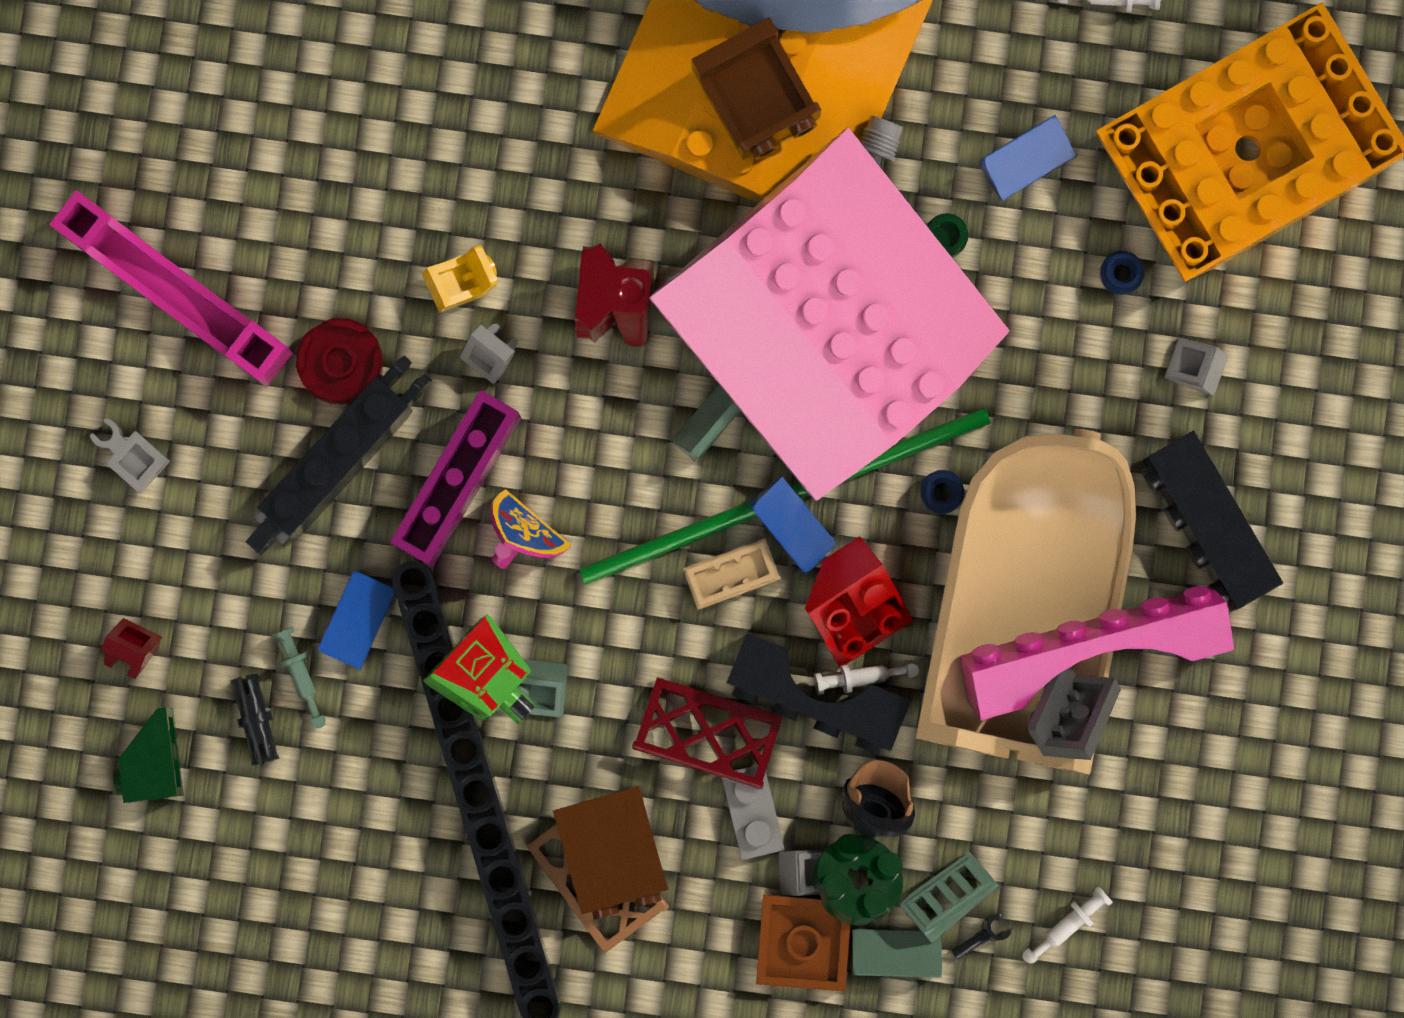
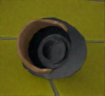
(879, 800)

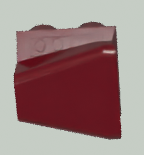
(612, 296)

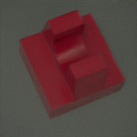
(130, 644)

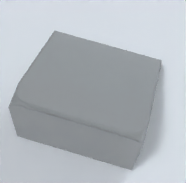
(1196, 365)
(796, 872)

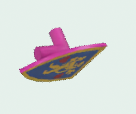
(522, 532)

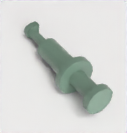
(299, 673)

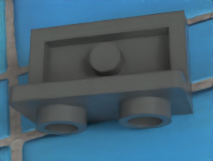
(1073, 714)

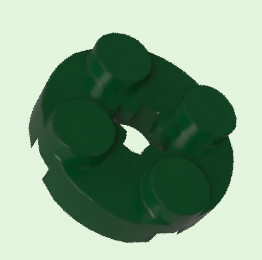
(836, 888)

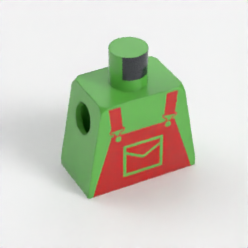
(483, 674)

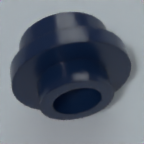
(1131, 263)
(945, 478)

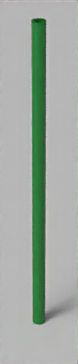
(744, 512)

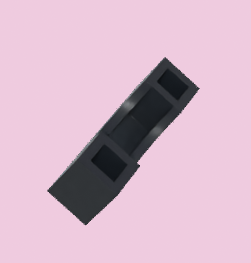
(764, 673)

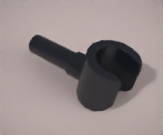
(981, 937)

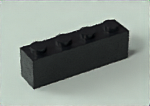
(1211, 521)

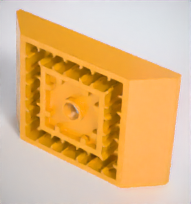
(1291, 95)

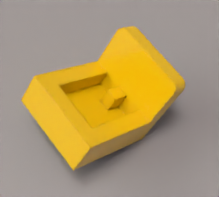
(461, 279)

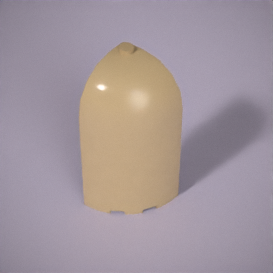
(1032, 548)

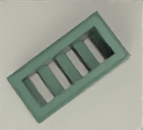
(947, 918)

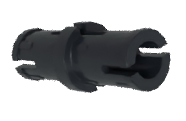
(254, 719)

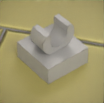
(488, 353)

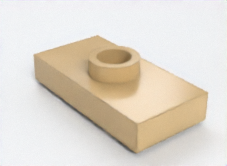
(731, 574)

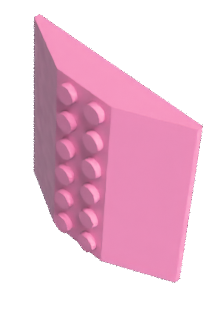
(831, 316)

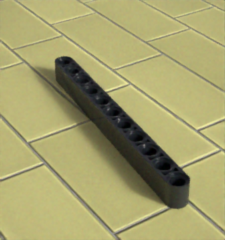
(475, 817)

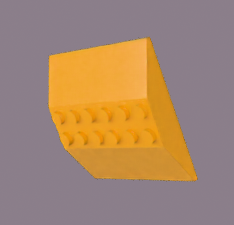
(668, 117)

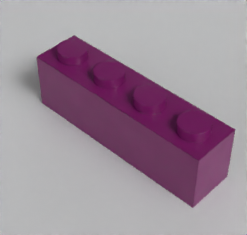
(456, 478)

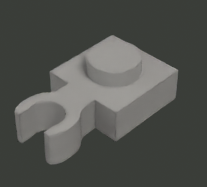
(133, 458)

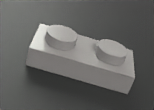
(753, 817)

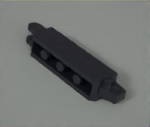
(335, 459)

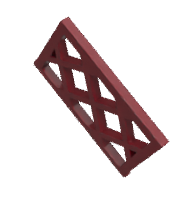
(695, 700)

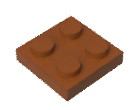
(801, 945)

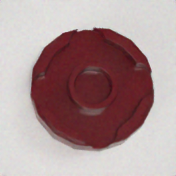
(338, 360)

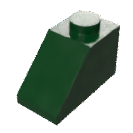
(151, 762)

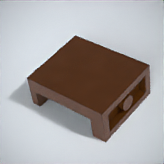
(756, 90)
(611, 852)

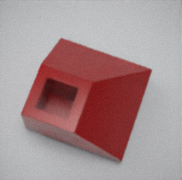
(855, 602)

